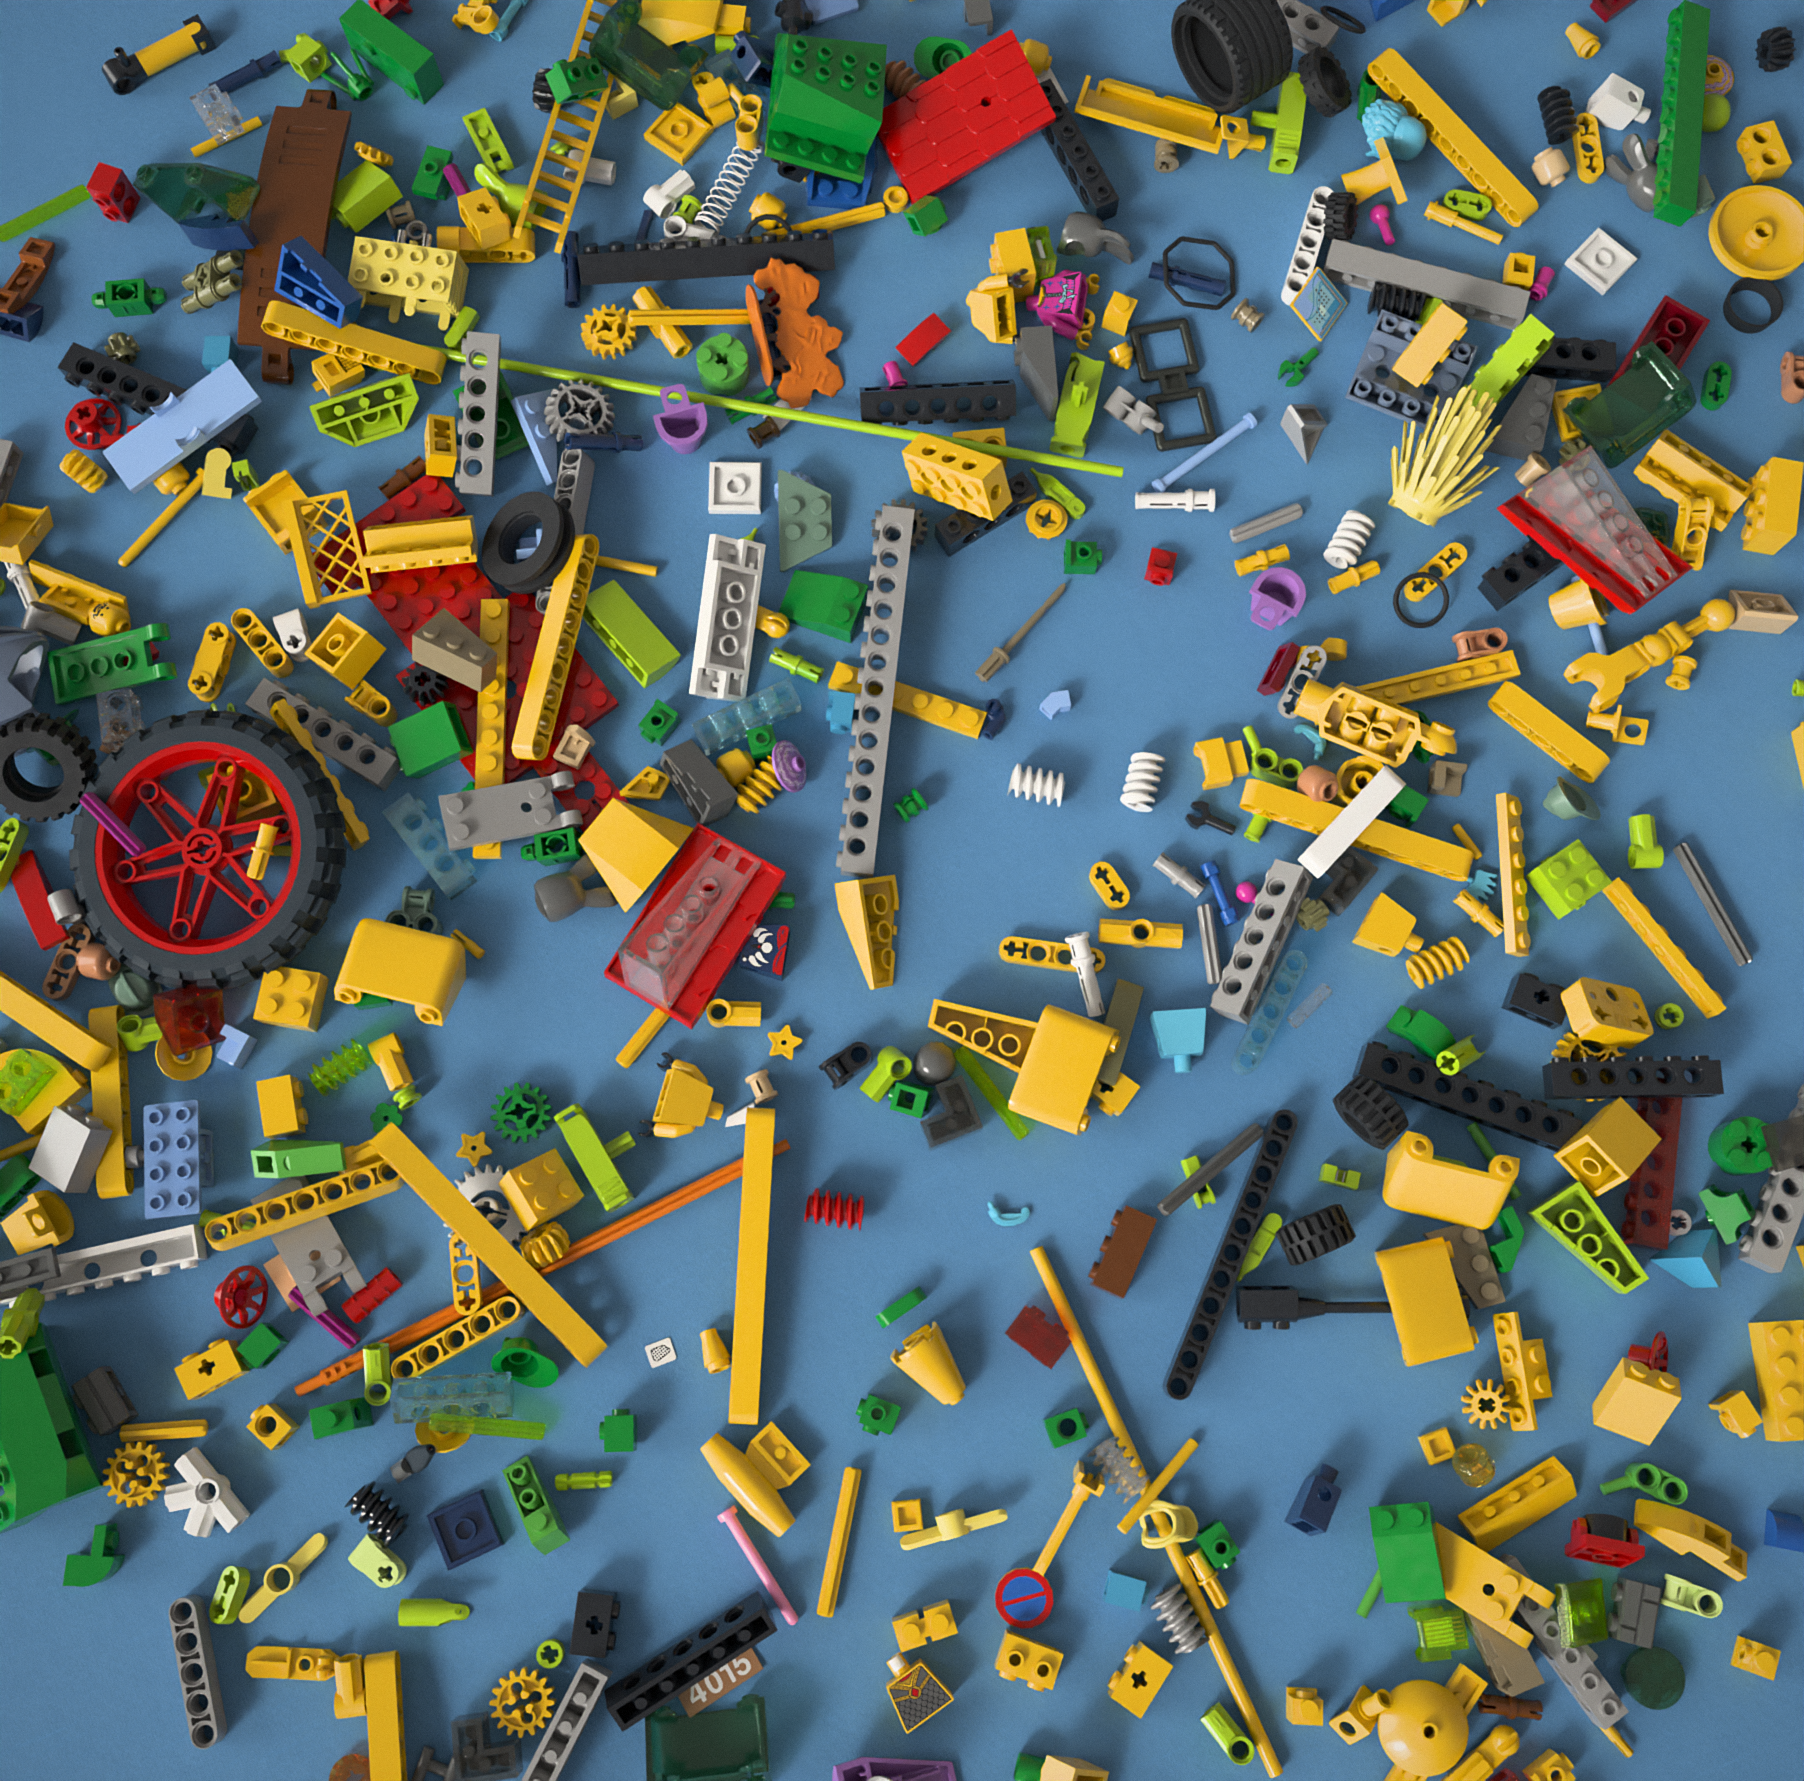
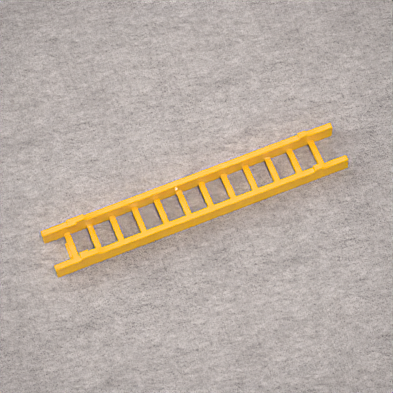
(550, 133)

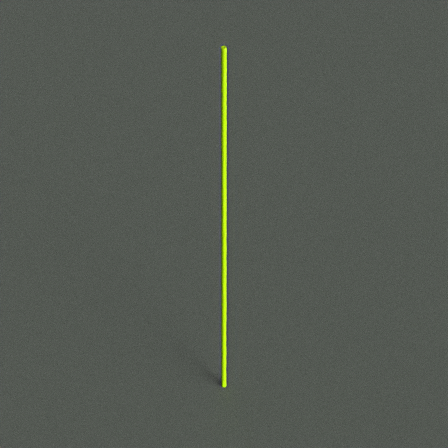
(791, 414)

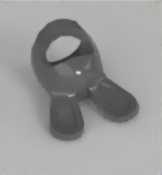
(1640, 182)
(1089, 236)
(563, 895)

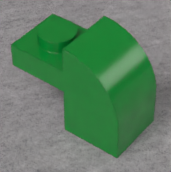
(1422, 1029)
(98, 1565)

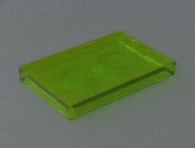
(1581, 1612)

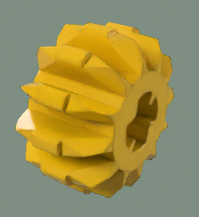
(83, 471)
(544, 1244)
(1486, 1414)

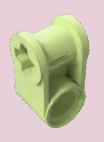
(374, 1559)
(1686, 1597)

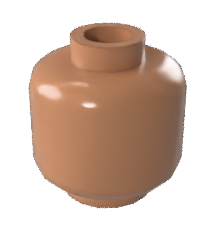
(1317, 783)
(97, 962)

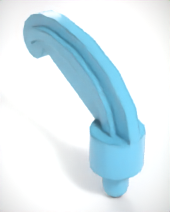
(1314, 736)
(1007, 1219)

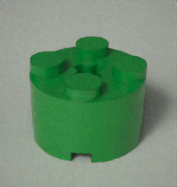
(1726, 1147)

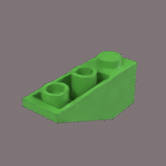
(297, 1158)
(535, 1506)

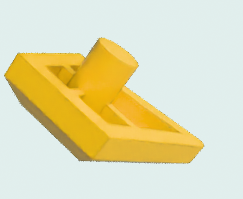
(648, 785)

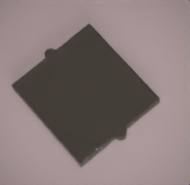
(1785, 1142)

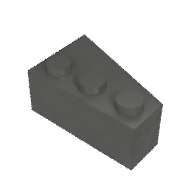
(1526, 420)
(698, 783)

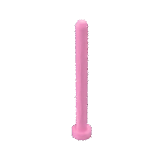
(758, 1564)

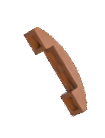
(28, 276)

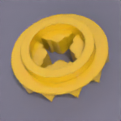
(373, 154)
(1040, 510)

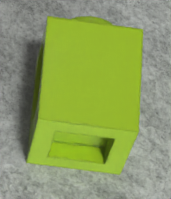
(309, 58)

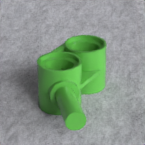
(1654, 1485)

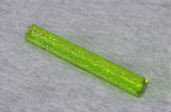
(43, 212)
(991, 1093)
(486, 1426)

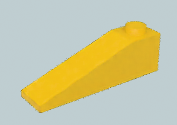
(868, 916)

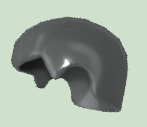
(934, 1063)

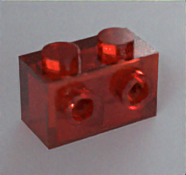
(1037, 1336)

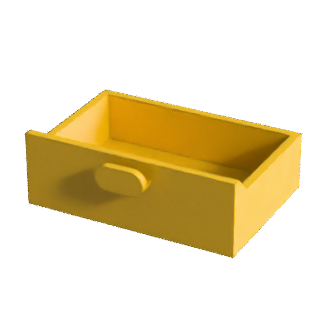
(22, 531)

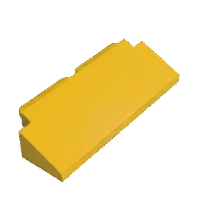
(1146, 113)

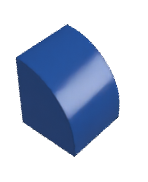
(1784, 1531)

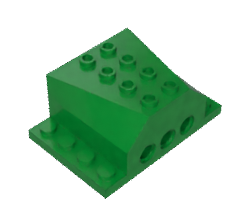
(825, 103)

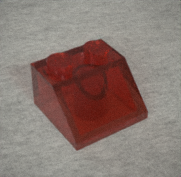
(190, 1017)

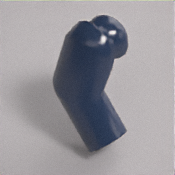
(996, 718)

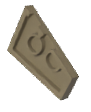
(1472, 1264)

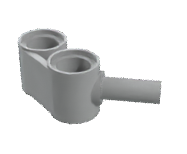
(1133, 414)

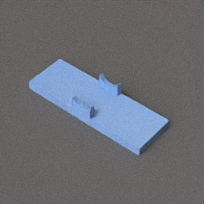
(181, 426)

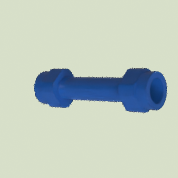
(1211, 872)

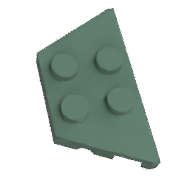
(803, 520)

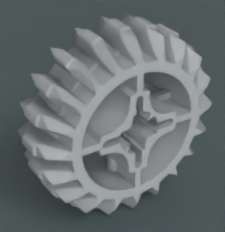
(571, 396)

